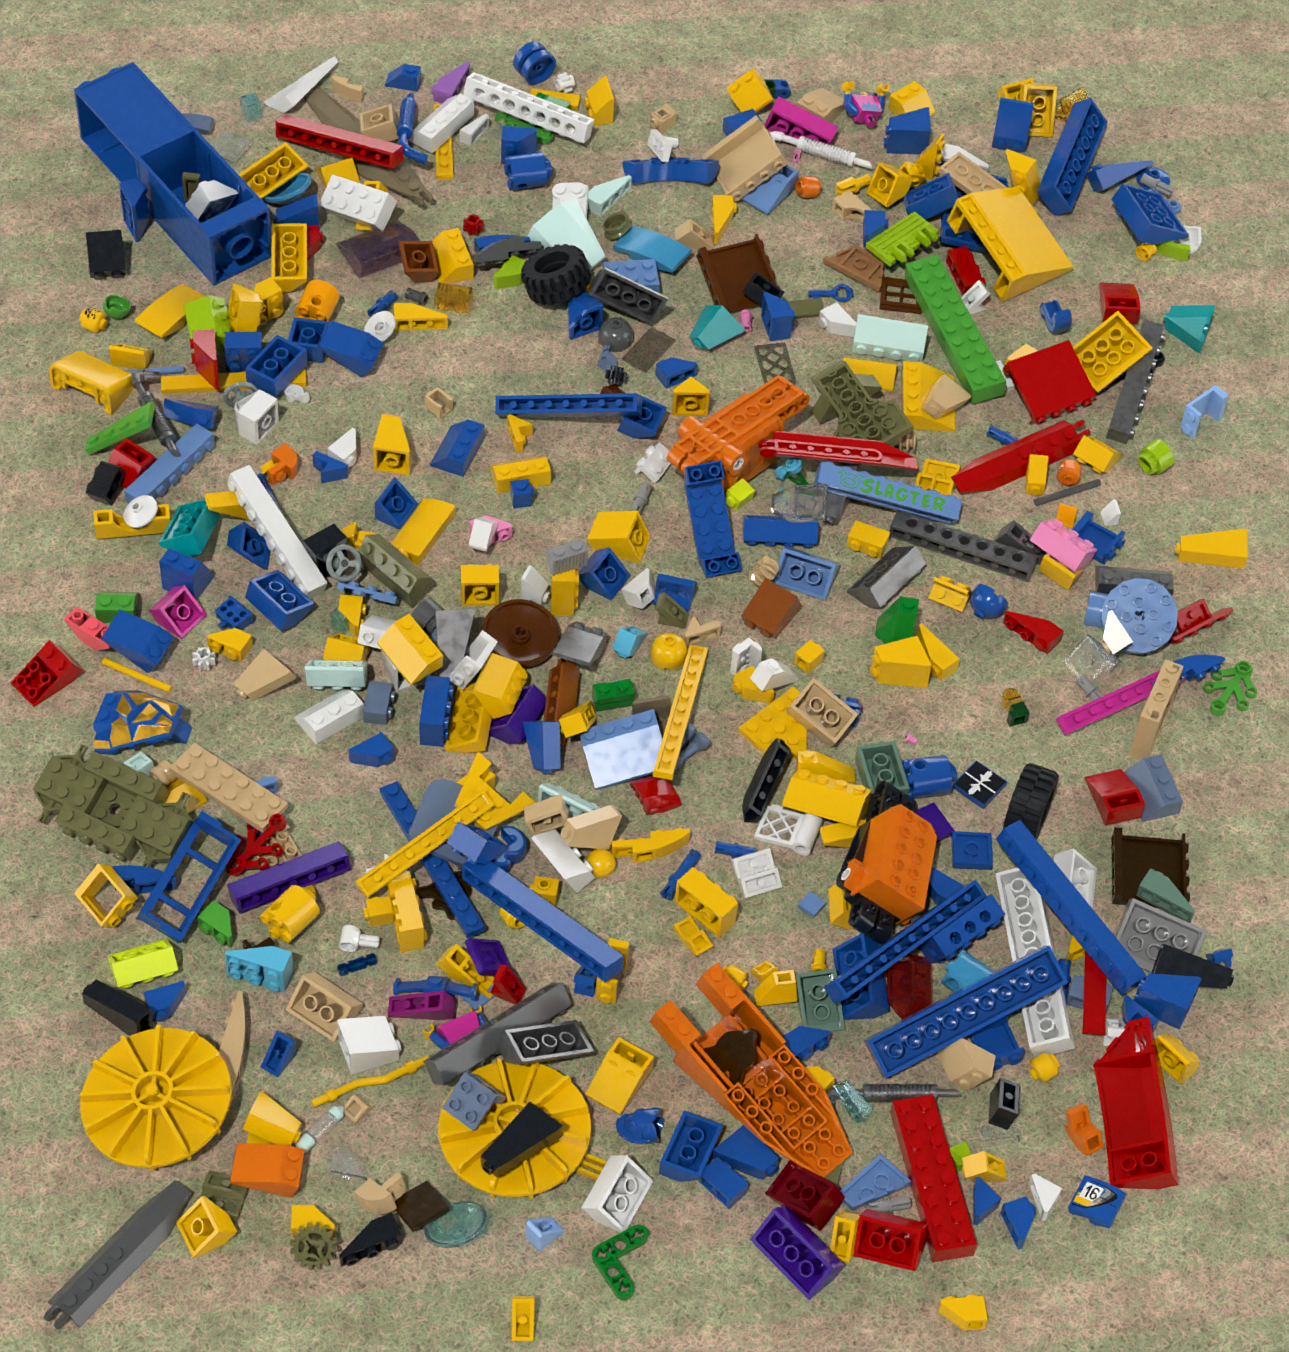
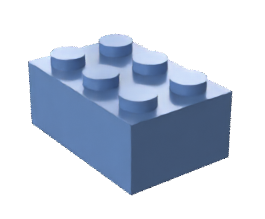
(640, 271)

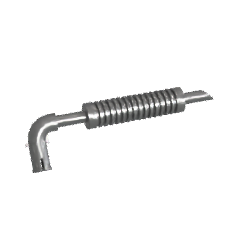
(159, 423)
(888, 1092)

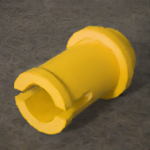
(819, 960)

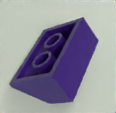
(528, 708)

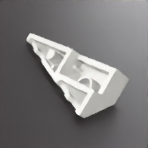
(296, 91)

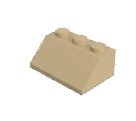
(821, 712)
(322, 1004)

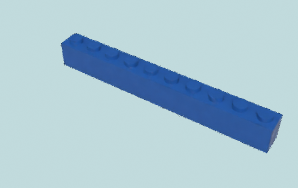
(1071, 907)
(544, 919)
(904, 941)

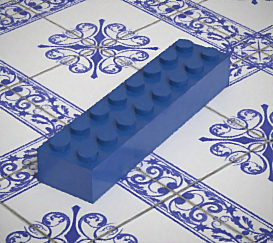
(1072, 157)

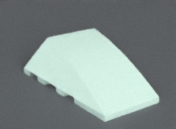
(568, 226)

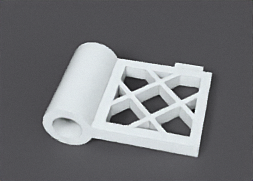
(804, 831)

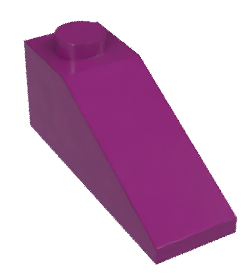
(428, 1006)

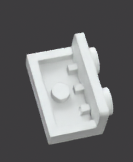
(654, 462)
(745, 655)

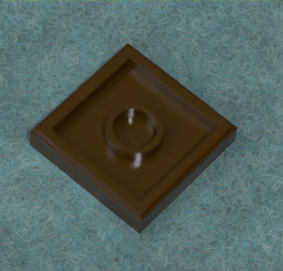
(420, 1206)

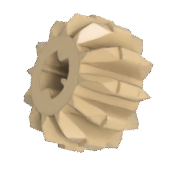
(764, 568)

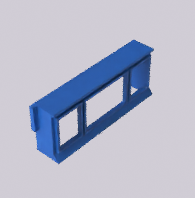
(213, 828)

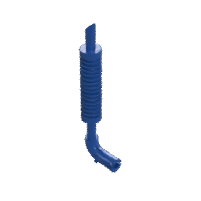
(405, 129)

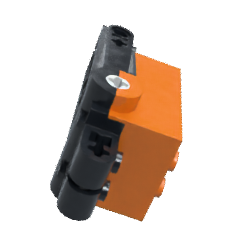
(887, 864)

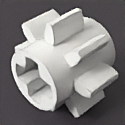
(564, 83)
(203, 658)

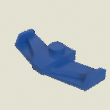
(435, 983)

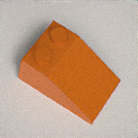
(268, 1168)

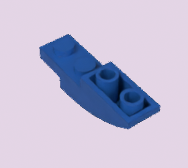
(1198, 666)

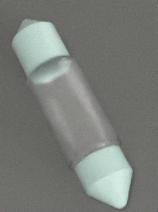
(320, 1128)

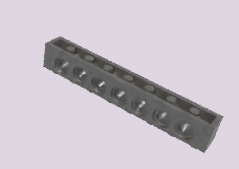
(963, 546)

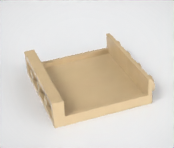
(746, 158)

